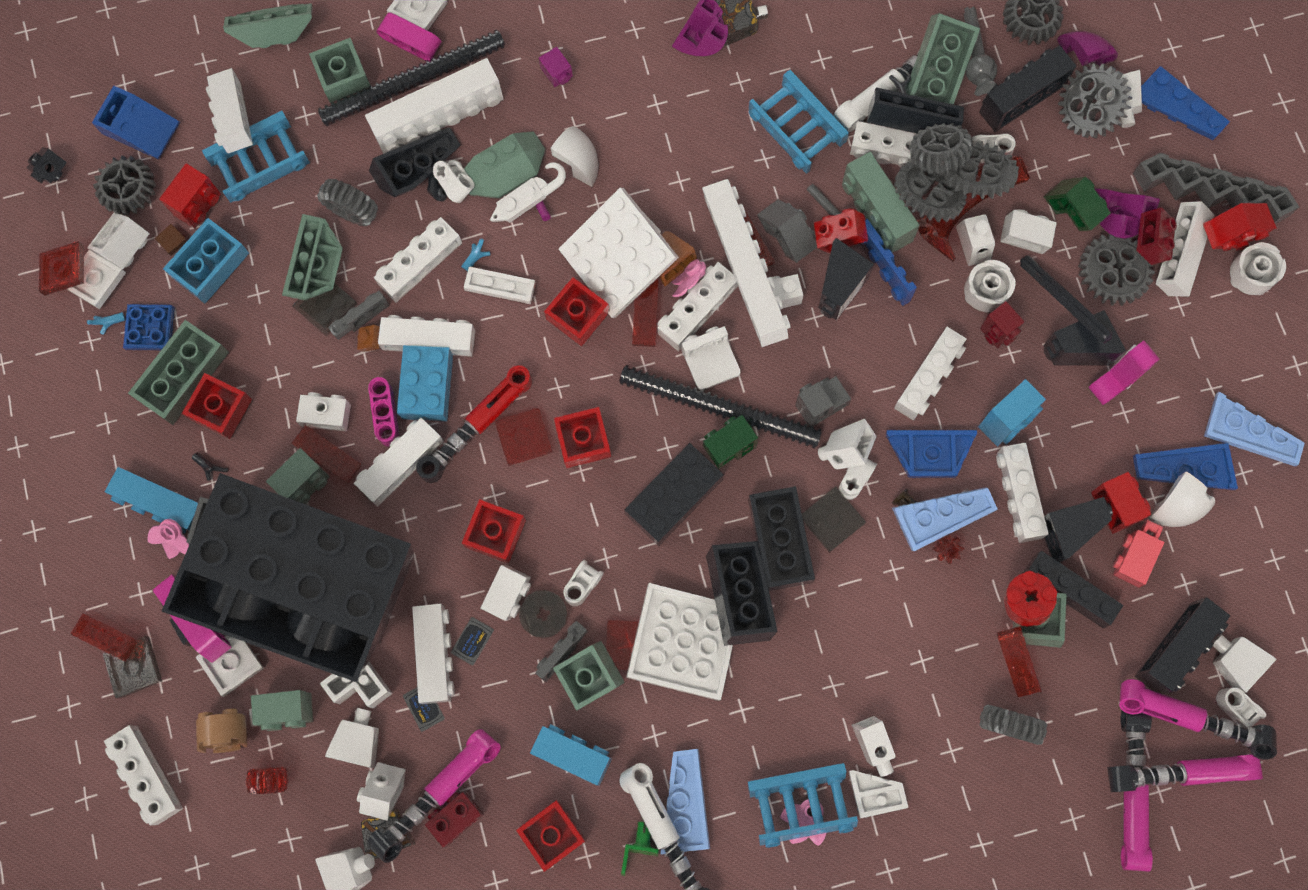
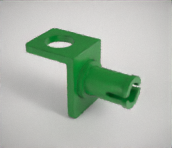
(641, 846)

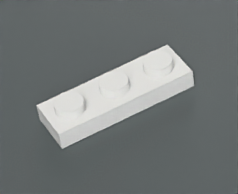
(499, 285)

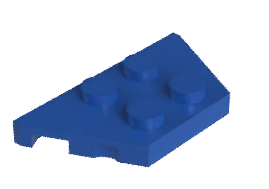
(931, 451)

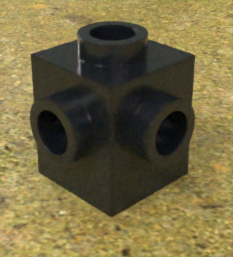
(53, 164)

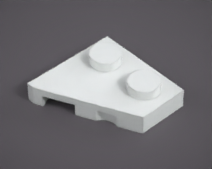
(876, 794)

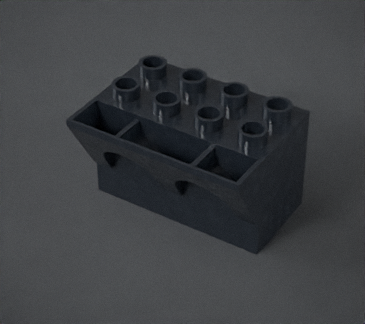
(289, 578)

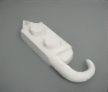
(527, 196)

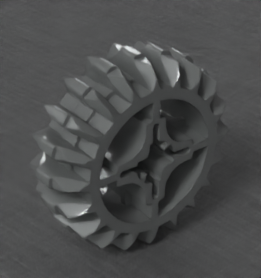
(1031, 24)
(941, 148)
(117, 179)
(347, 202)
(1013, 724)

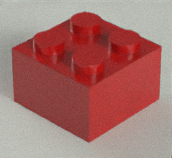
(190, 196)
(1240, 226)
(577, 311)
(217, 406)
(582, 437)
(1125, 501)
(494, 531)
(551, 835)

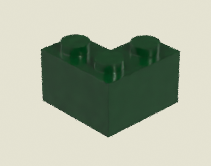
(1079, 201)
(731, 441)

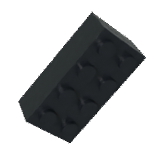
(1027, 88)
(674, 494)
(781, 538)
(741, 593)
(1183, 646)

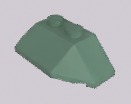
(269, 25)
(506, 165)
(313, 260)

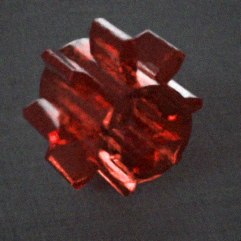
(944, 544)

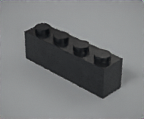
(911, 112)
(1079, 593)

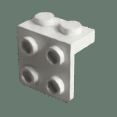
(710, 358)

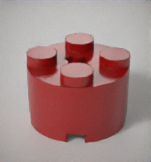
(1033, 612)

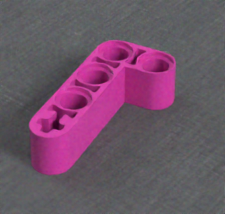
(1124, 373)
(204, 640)

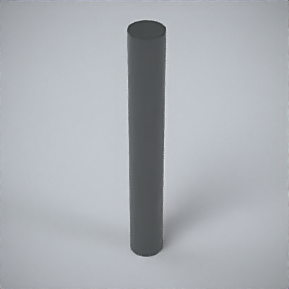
(822, 200)

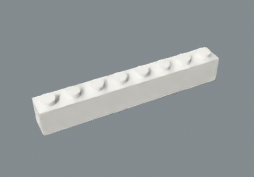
(745, 263)

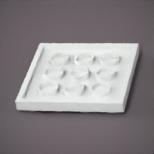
(618, 252)
(680, 643)

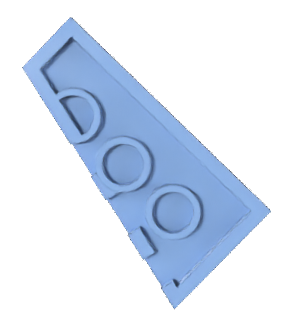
(1240, 428)
(938, 517)
(687, 801)

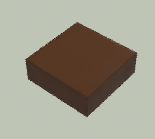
(170, 239)

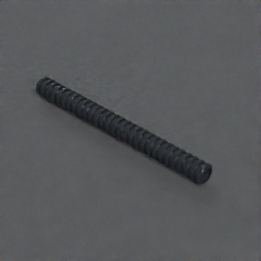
(411, 77)
(720, 406)

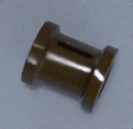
(904, 499)

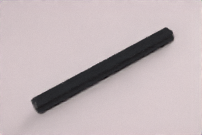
(1066, 299)

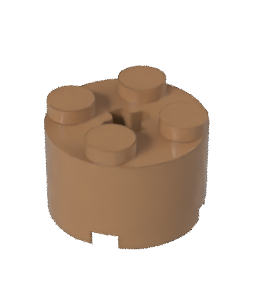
(221, 731)

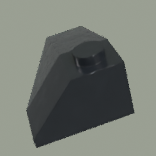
(411, 164)

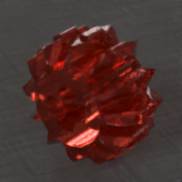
(267, 780)

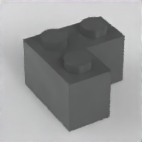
(789, 229)
(821, 400)

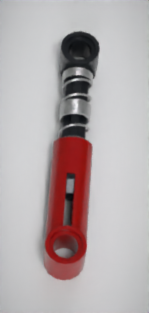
(476, 421)

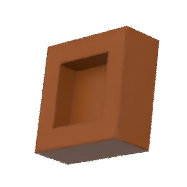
(368, 338)

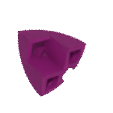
(704, 31)
(1088, 47)
(1125, 212)

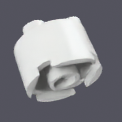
(1257, 269)
(992, 273)

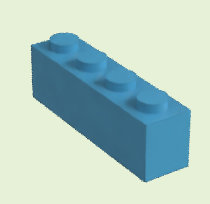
(151, 498)

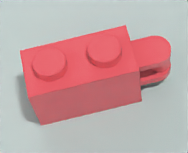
(1139, 554)

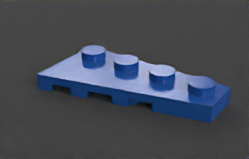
(1171, 97)
(888, 271)
(1208, 464)

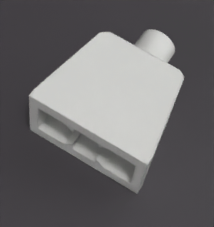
(1134, 83)
(974, 236)
(849, 445)
(1241, 661)
(871, 735)
(355, 741)
(346, 869)

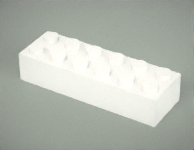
(436, 106)

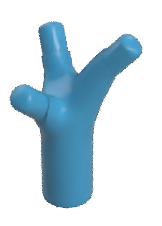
(475, 255)
(107, 321)

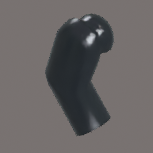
(435, 189)

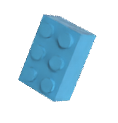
(206, 260)
(425, 383)
(1012, 414)
(571, 754)

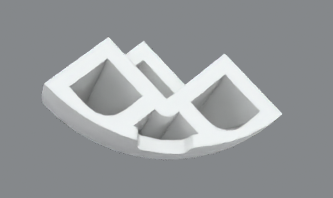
(578, 152)
(1184, 503)

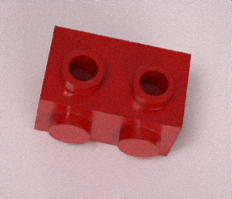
(847, 227)

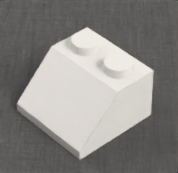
(119, 240)

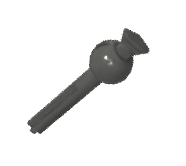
(981, 68)

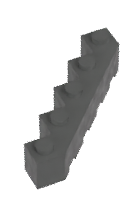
(1213, 185)

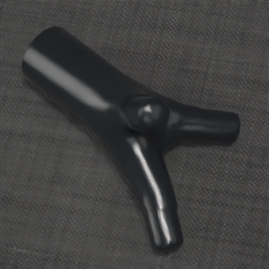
(901, 86)
(207, 466)

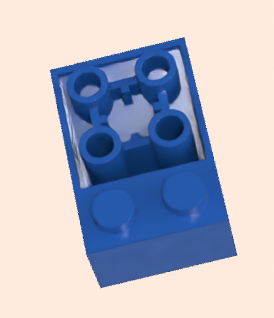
(135, 122)

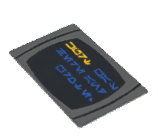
(472, 641)
(424, 714)

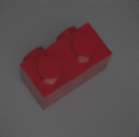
(1156, 236)
(1002, 326)
(453, 819)

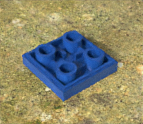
(148, 326)

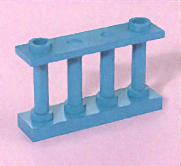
(807, 102)
(260, 132)
(809, 781)

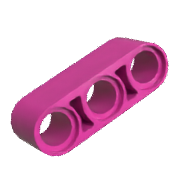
(408, 36)
(381, 401)

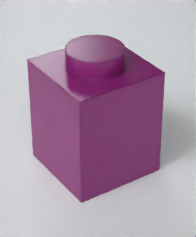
(555, 67)

